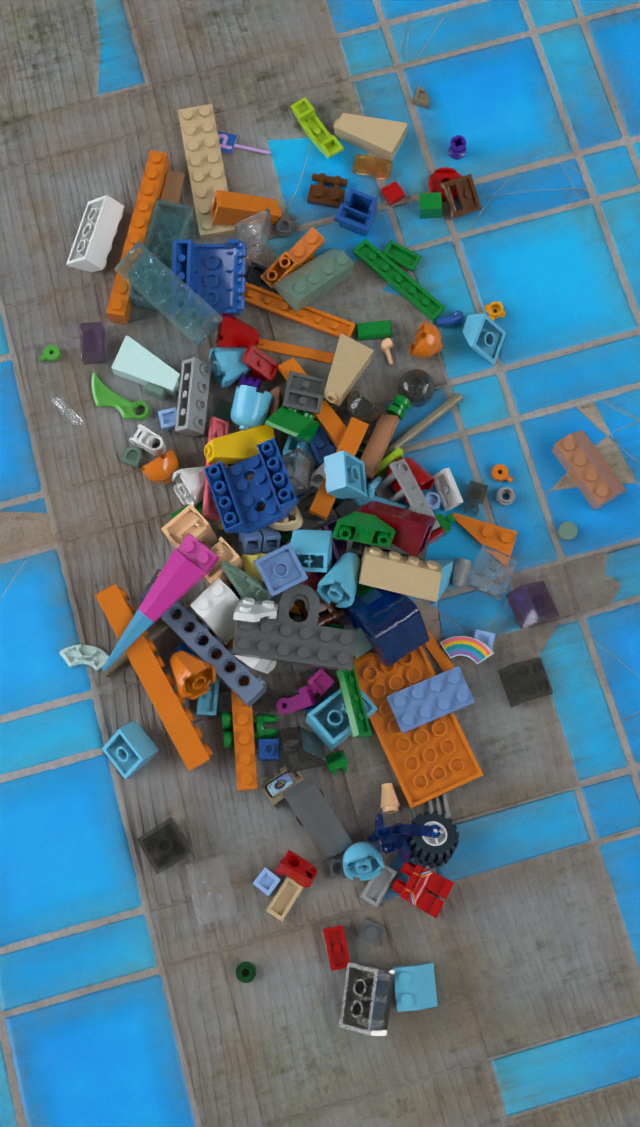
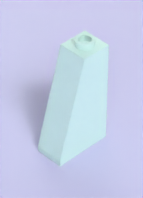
(143, 367)

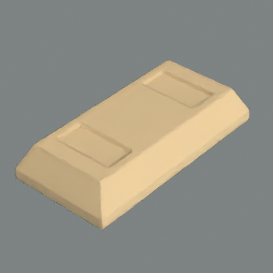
(284, 898)

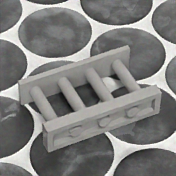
(409, 489)

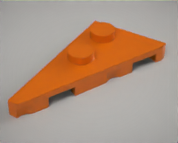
(488, 534)

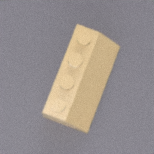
(400, 573)

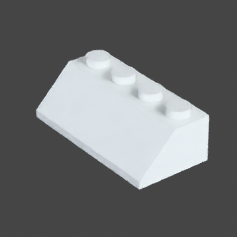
(96, 234)

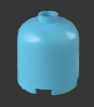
(250, 407)

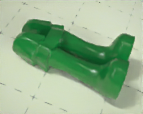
(260, 733)

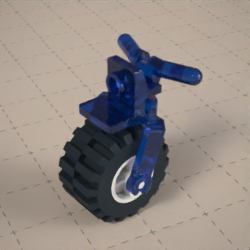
(427, 839)

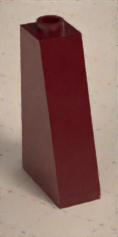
(410, 527)

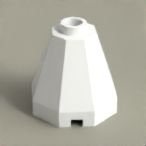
(189, 485)

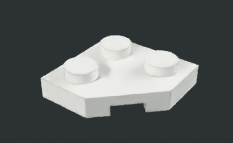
(252, 610)

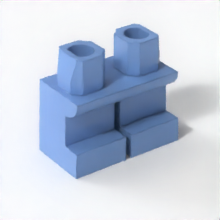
(264, 539)

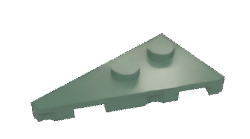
(248, 585)

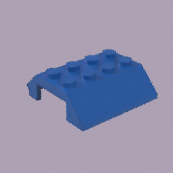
(213, 272)

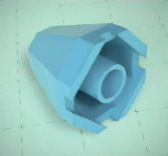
(227, 364)

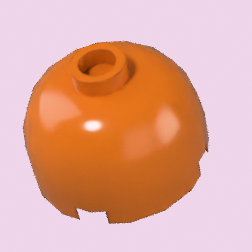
(427, 341)
(161, 468)

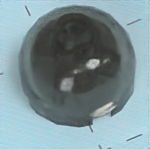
(417, 387)
(361, 408)

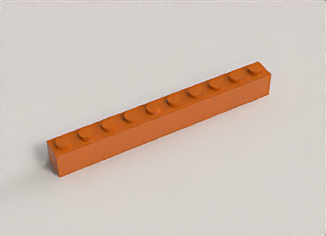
(150, 190)

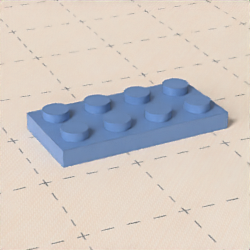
(430, 699)

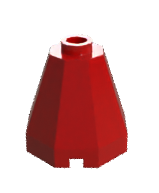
(235, 333)

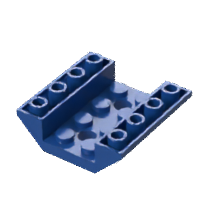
(239, 498)

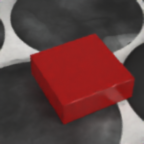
(392, 193)

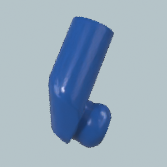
(451, 320)

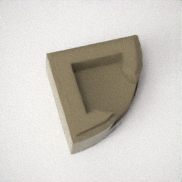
(421, 98)

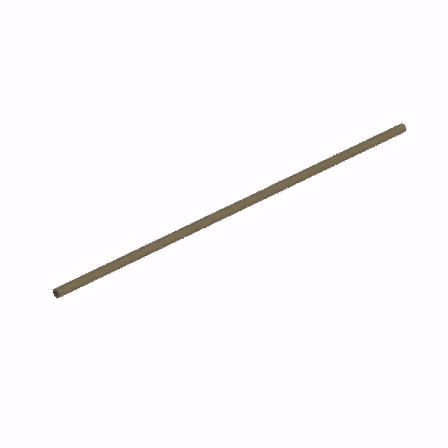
(400, 442)

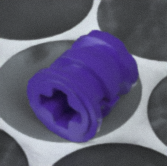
(457, 147)
(250, 382)

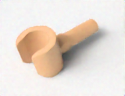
(385, 346)

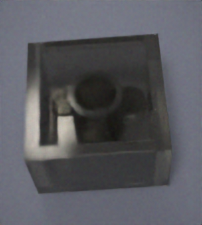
(165, 845)

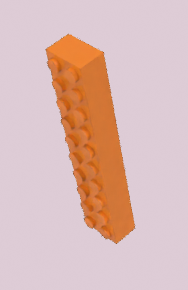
(155, 681)

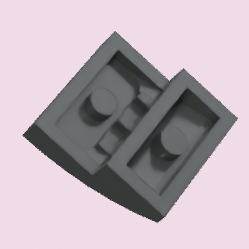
(304, 392)

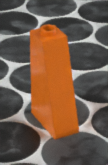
(234, 207)

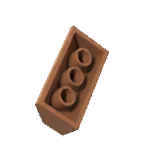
(588, 469)

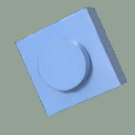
(168, 418)
(486, 637)
(266, 881)

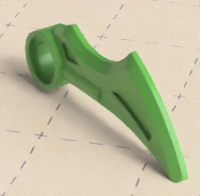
(106, 397)

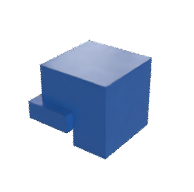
(357, 212)

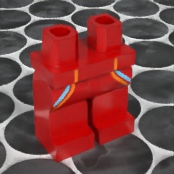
(418, 883)

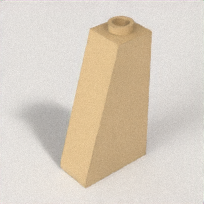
(371, 134)
(347, 366)

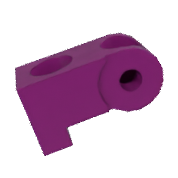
(291, 704)

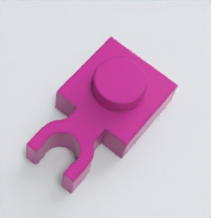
(321, 682)

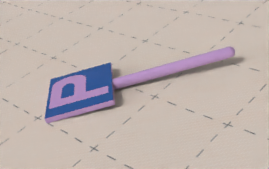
(227, 144)

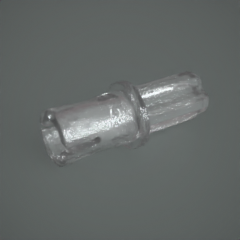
(67, 411)

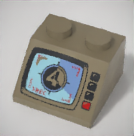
(279, 784)

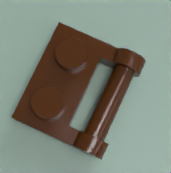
(466, 195)

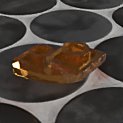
(372, 166)

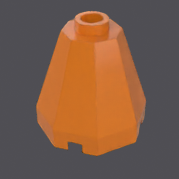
(191, 674)

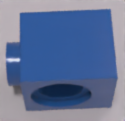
(269, 749)

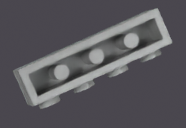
(193, 397)

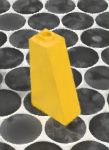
(238, 445)

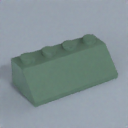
(315, 278)

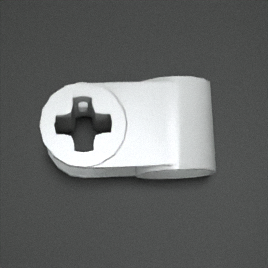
(146, 439)

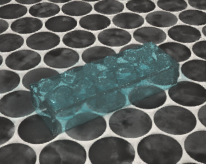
(168, 223)
(168, 293)

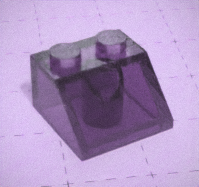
(531, 604)

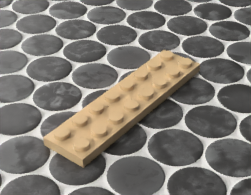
(204, 165)

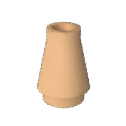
(389, 801)

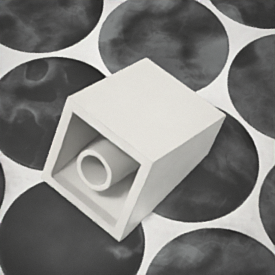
(217, 609)

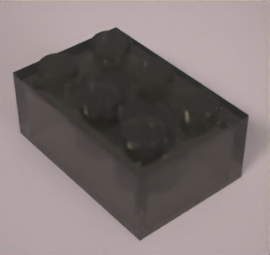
(366, 999)

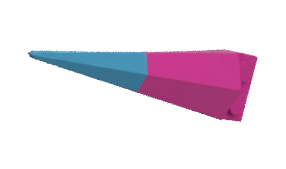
(181, 572)

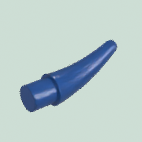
(310, 708)

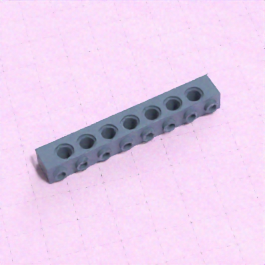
(248, 694)

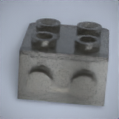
(525, 681)

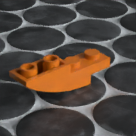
(293, 259)

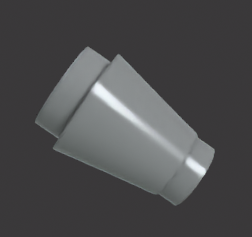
(460, 571)

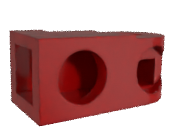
(296, 869)

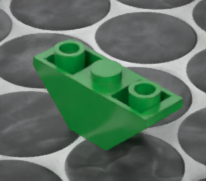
(364, 529)

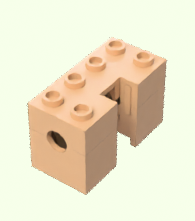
(193, 522)

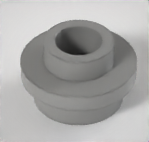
(505, 490)

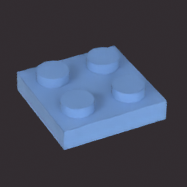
(280, 570)

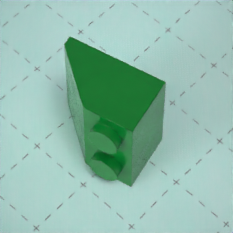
(294, 424)

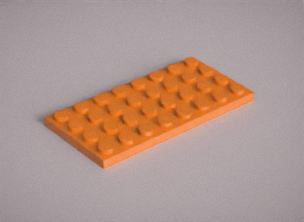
(428, 757)

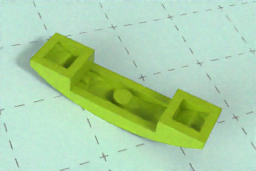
(315, 129)

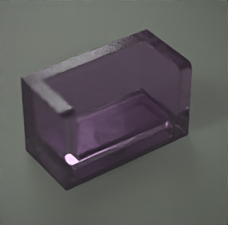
(93, 343)

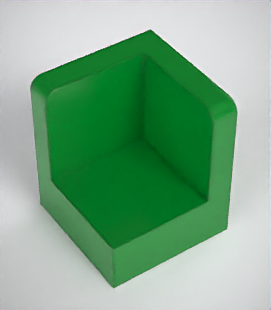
(430, 205)

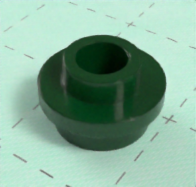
(245, 979)

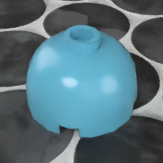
(362, 861)

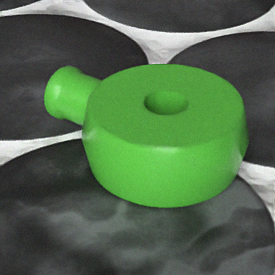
(48, 356)

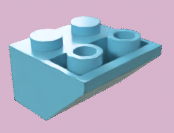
(313, 549)

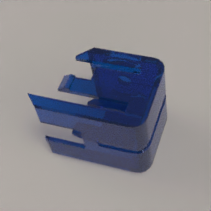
(390, 624)

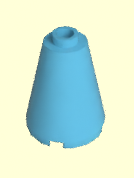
(341, 581)

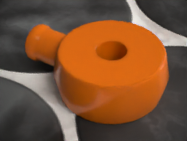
(501, 477)

